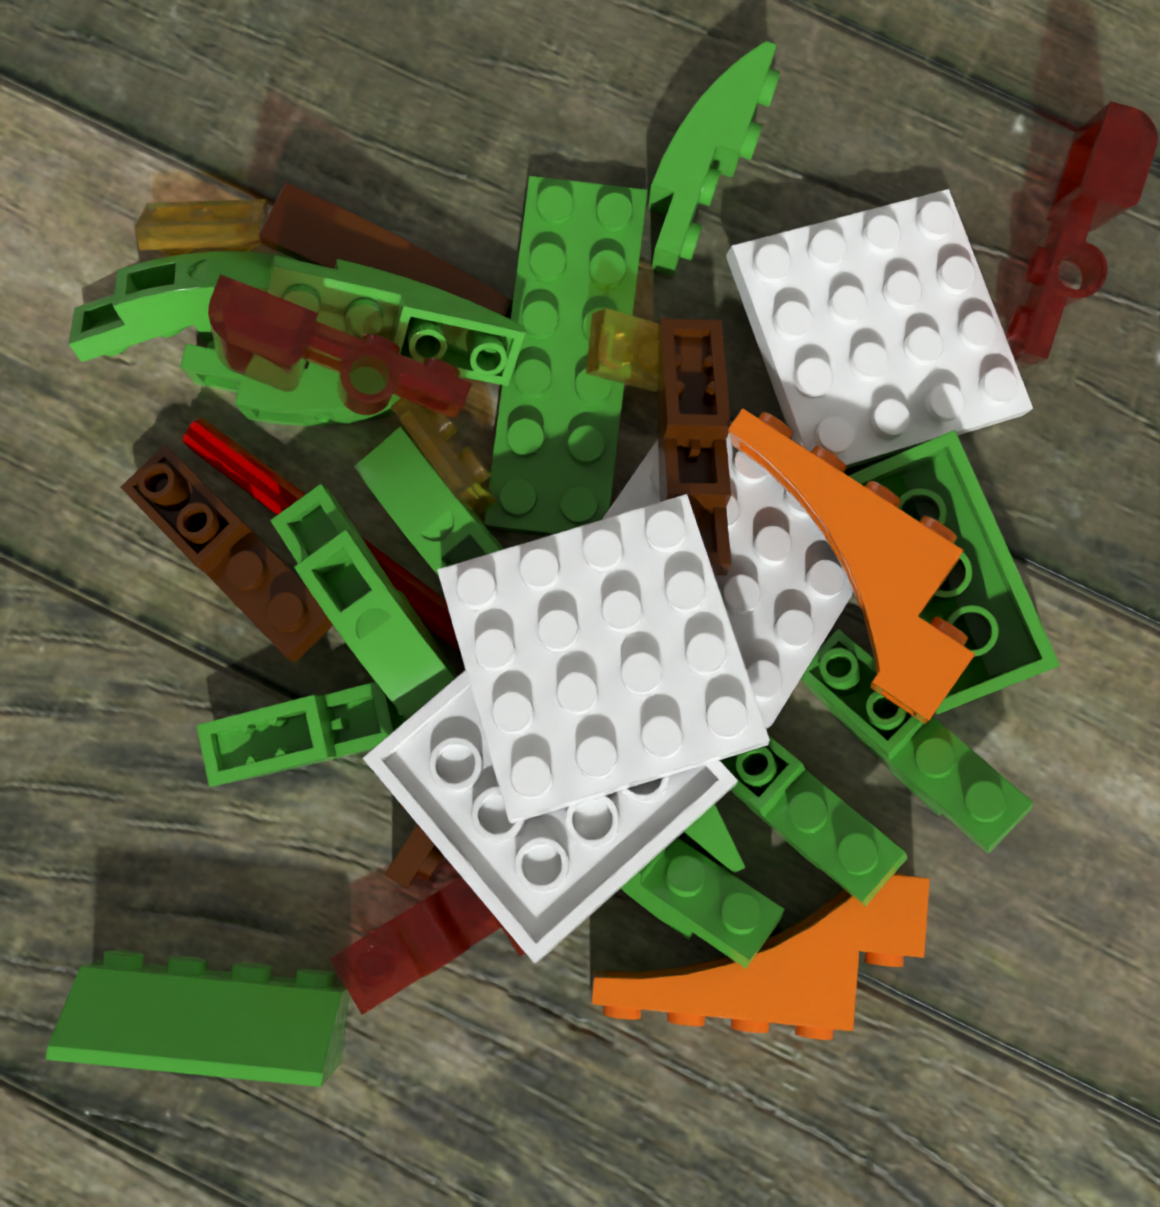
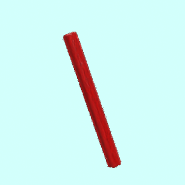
(279, 494)

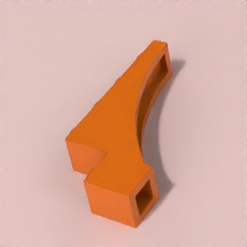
(886, 555)
(795, 978)

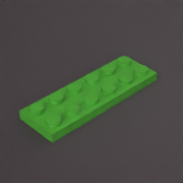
(554, 419)

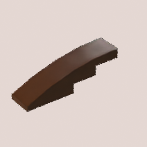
(324, 232)
(695, 427)

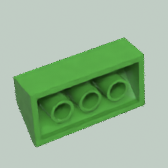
(984, 588)
(203, 1020)

